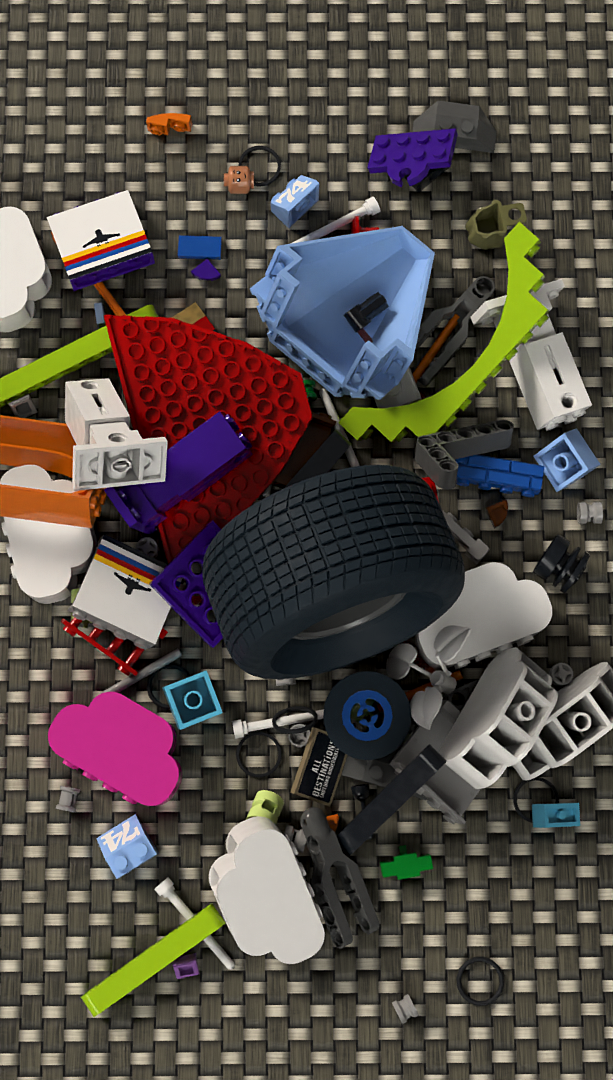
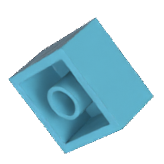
(192, 700)

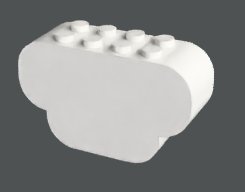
(22, 270)
(46, 553)
(495, 610)
(499, 719)
(576, 722)
(266, 893)

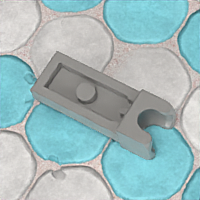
(474, 549)

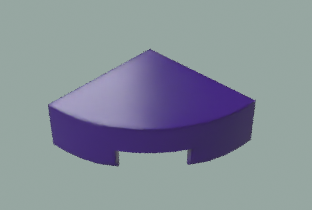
(206, 271)

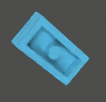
(555, 815)

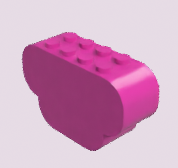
(119, 746)

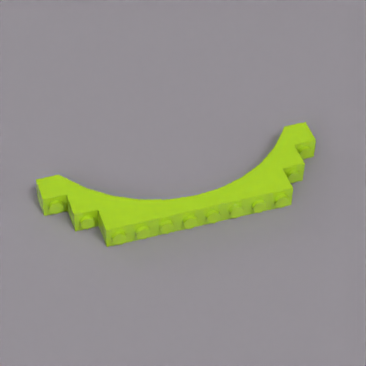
(518, 319)

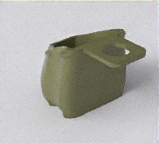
(490, 223)

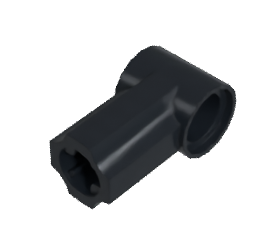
(362, 314)

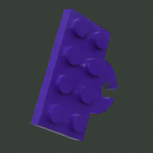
(412, 154)

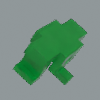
(406, 864)

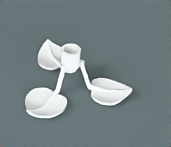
(427, 703)

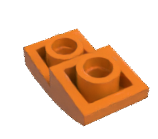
(162, 123)

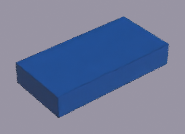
(199, 247)

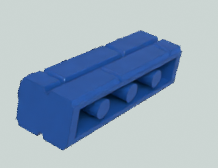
(500, 474)

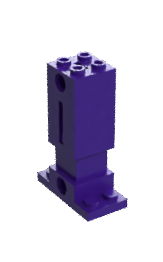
(190, 469)

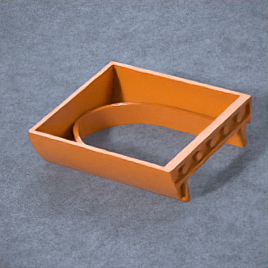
(51, 448)

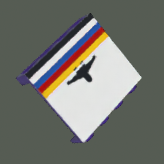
(101, 240)

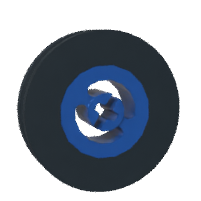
(377, 741)

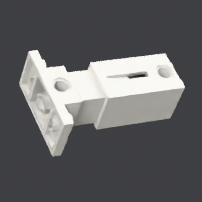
(543, 365)
(105, 446)

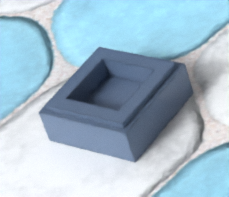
(100, 312)

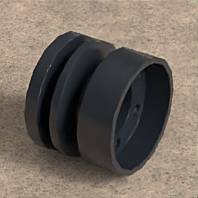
(561, 563)

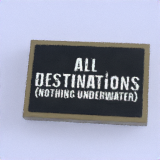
(319, 769)

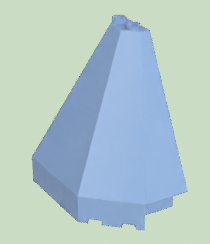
(321, 280)

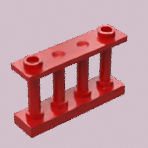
(125, 667)

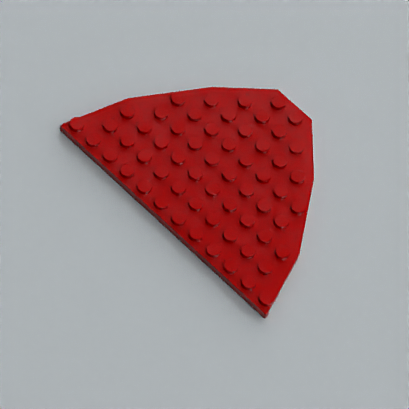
(183, 377)

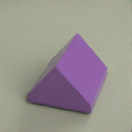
(186, 966)

